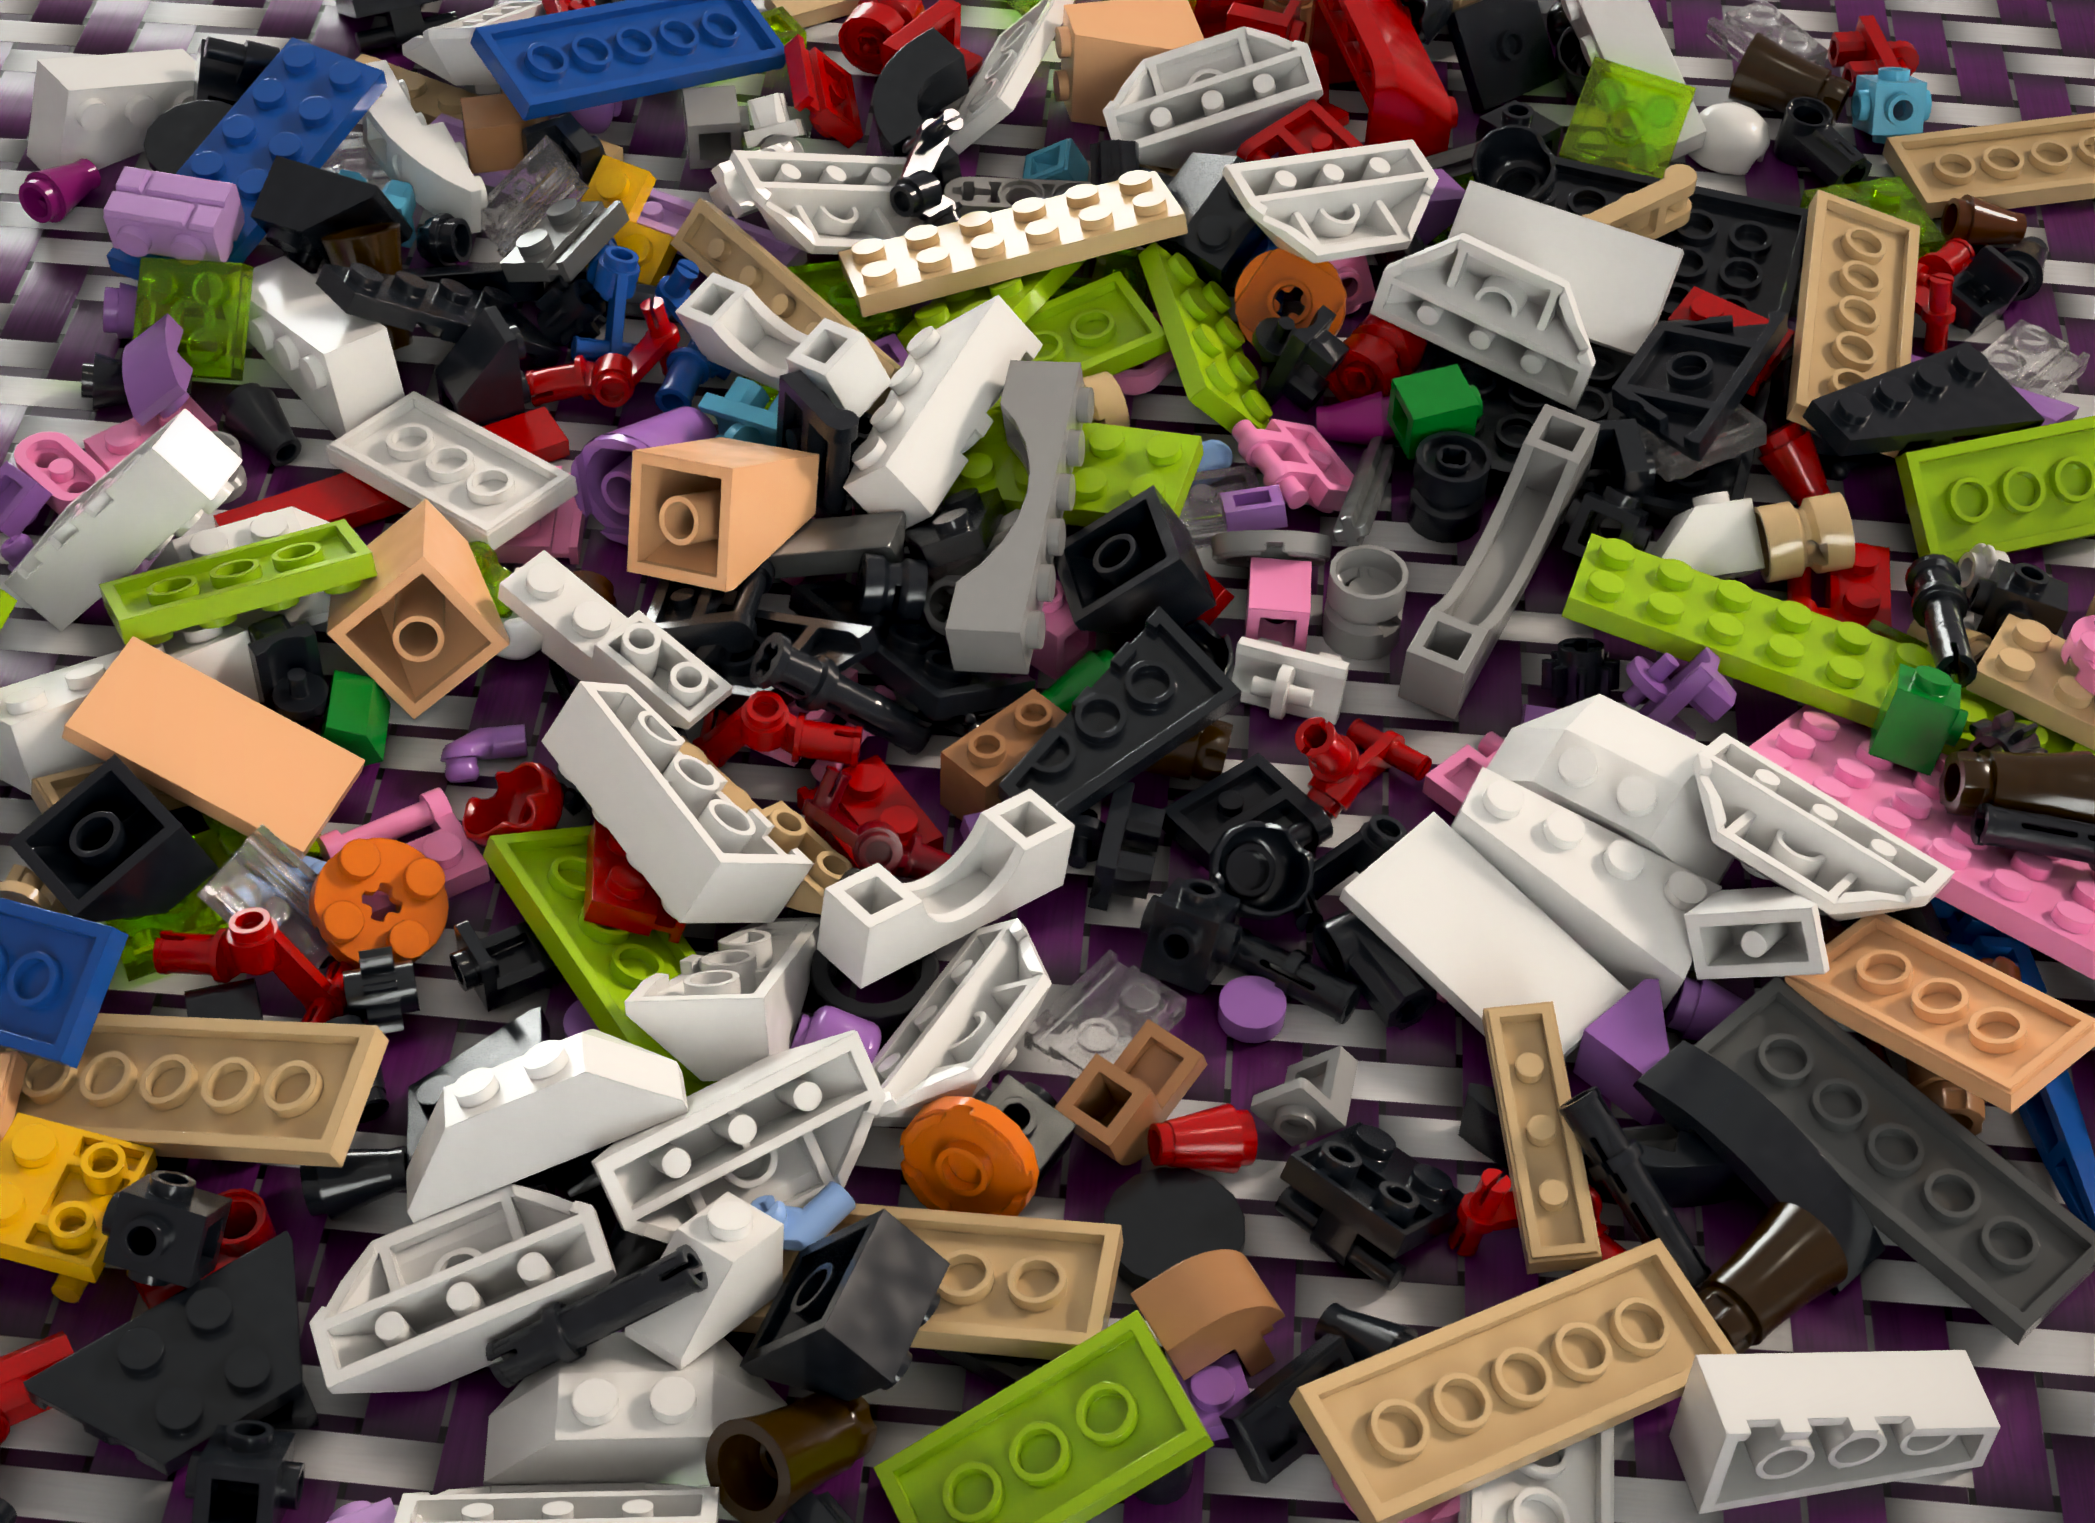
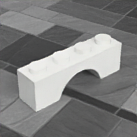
(750, 339)
(1009, 859)

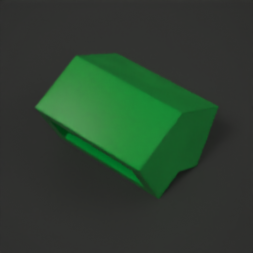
(357, 716)

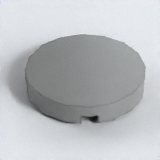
(1238, 547)

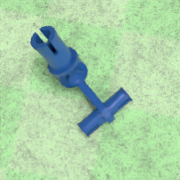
(615, 277)
(685, 365)

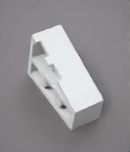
(103, 104)

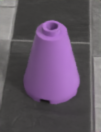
(606, 464)

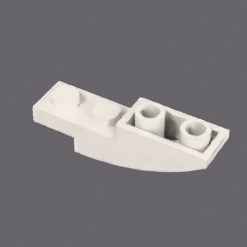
(422, 154)
(607, 647)

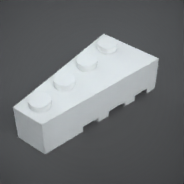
(328, 357)
(937, 410)
(125, 518)
(39, 707)
(670, 811)
(1591, 882)

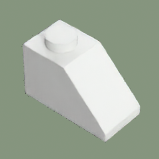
(1714, 537)
(1756, 935)
(744, 1272)

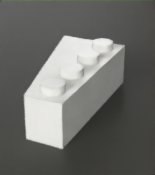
(1632, 37)
(1826, 1423)

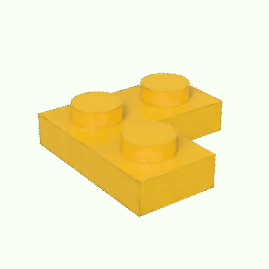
(632, 185)

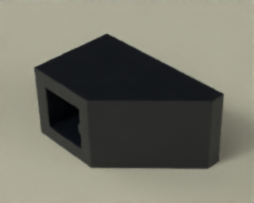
(483, 371)

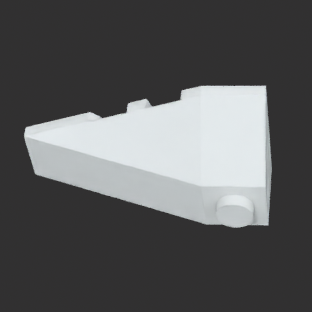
(733, 1001)

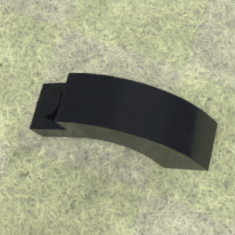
(914, 88)

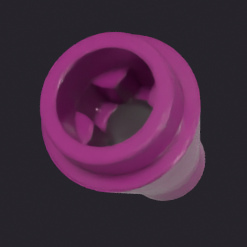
(58, 190)
(1356, 420)

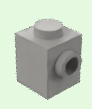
(713, 124)

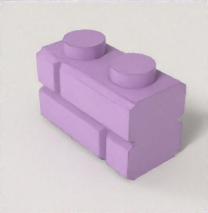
(173, 216)

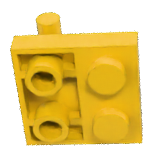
(56, 1197)

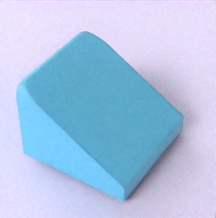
(1057, 162)

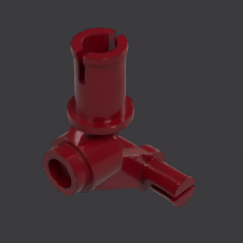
(873, 840)

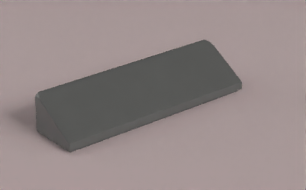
(838, 543)

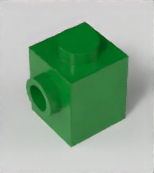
(1432, 404)
(1918, 718)

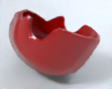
(524, 802)

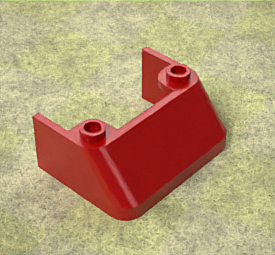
(1388, 62)

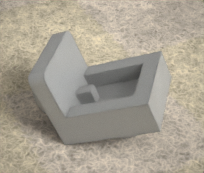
(1311, 1099)

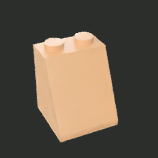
(1107, 42)
(716, 508)
(422, 616)

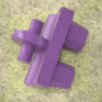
(1694, 684)

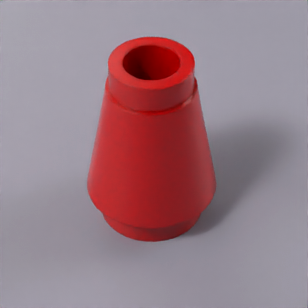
(1794, 462)
(1205, 1140)

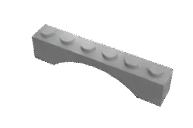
(1000, 603)
(1473, 613)

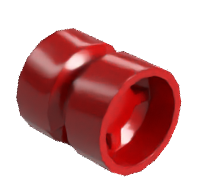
(870, 26)
(1375, 357)

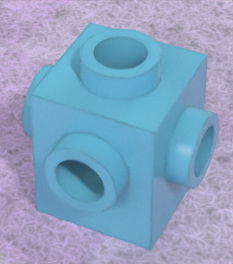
(1879, 94)

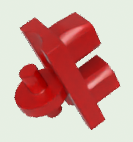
(1868, 50)

